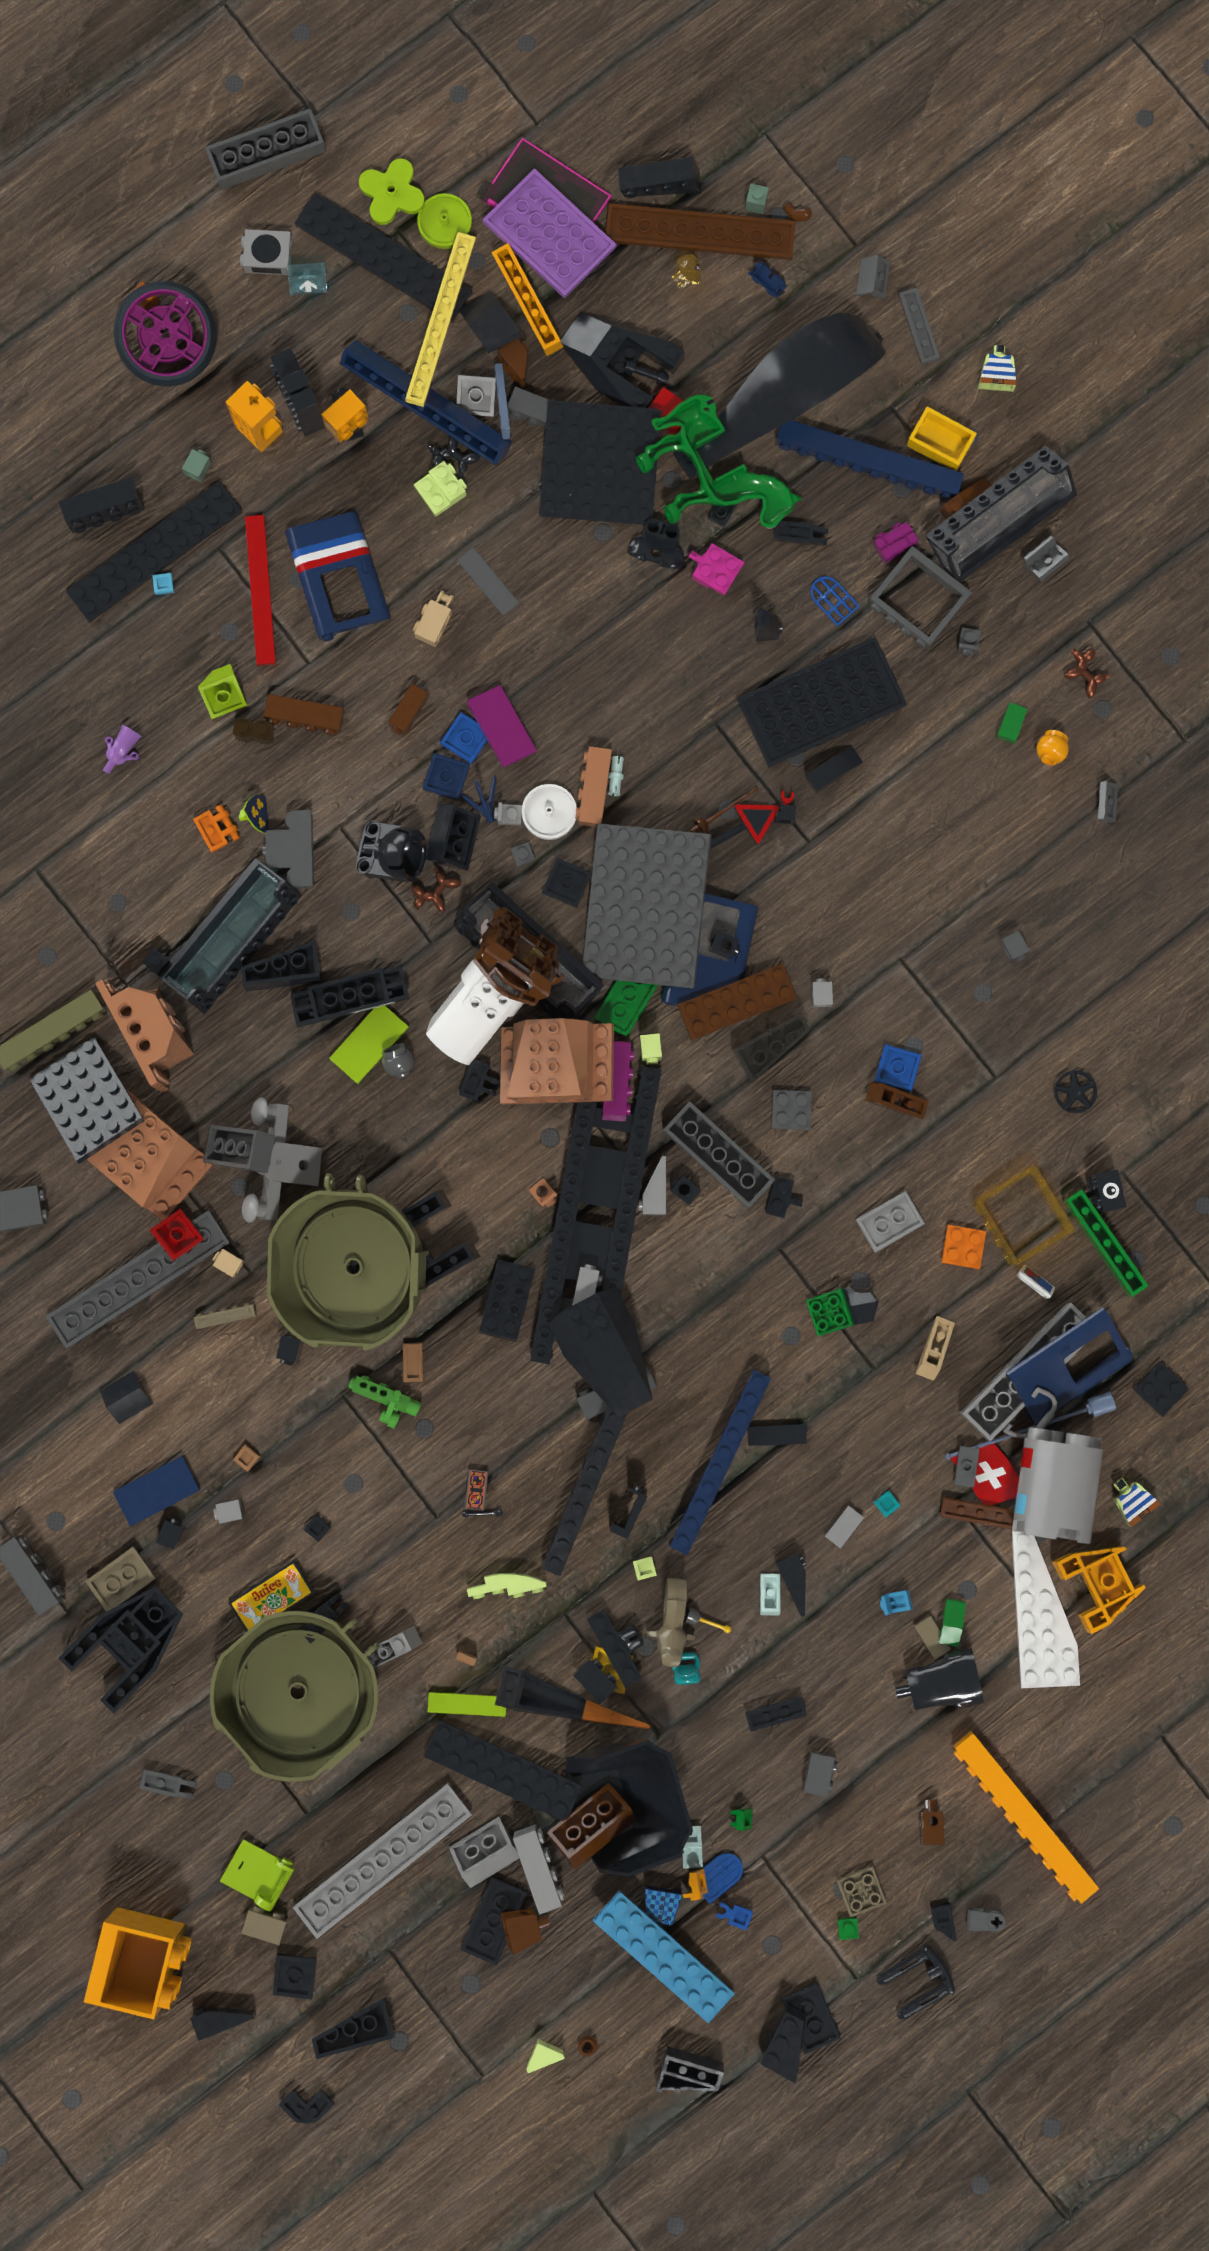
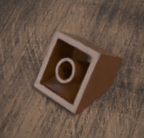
(515, 361)

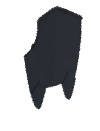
(861, 1305)

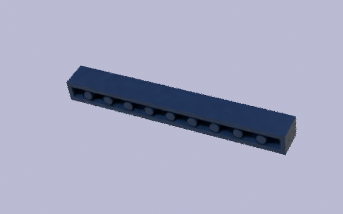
(436, 410)
(869, 459)
(720, 1462)

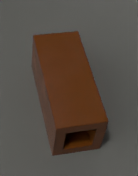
(408, 710)

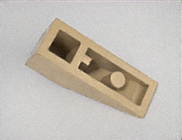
(935, 1348)

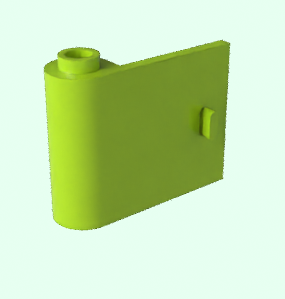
(260, 1876)

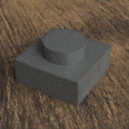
(522, 854)

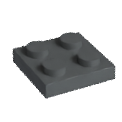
(791, 1110)

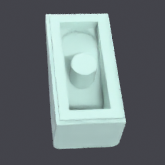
(769, 1594)

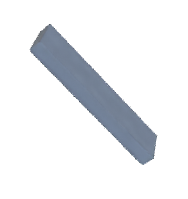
(502, 403)

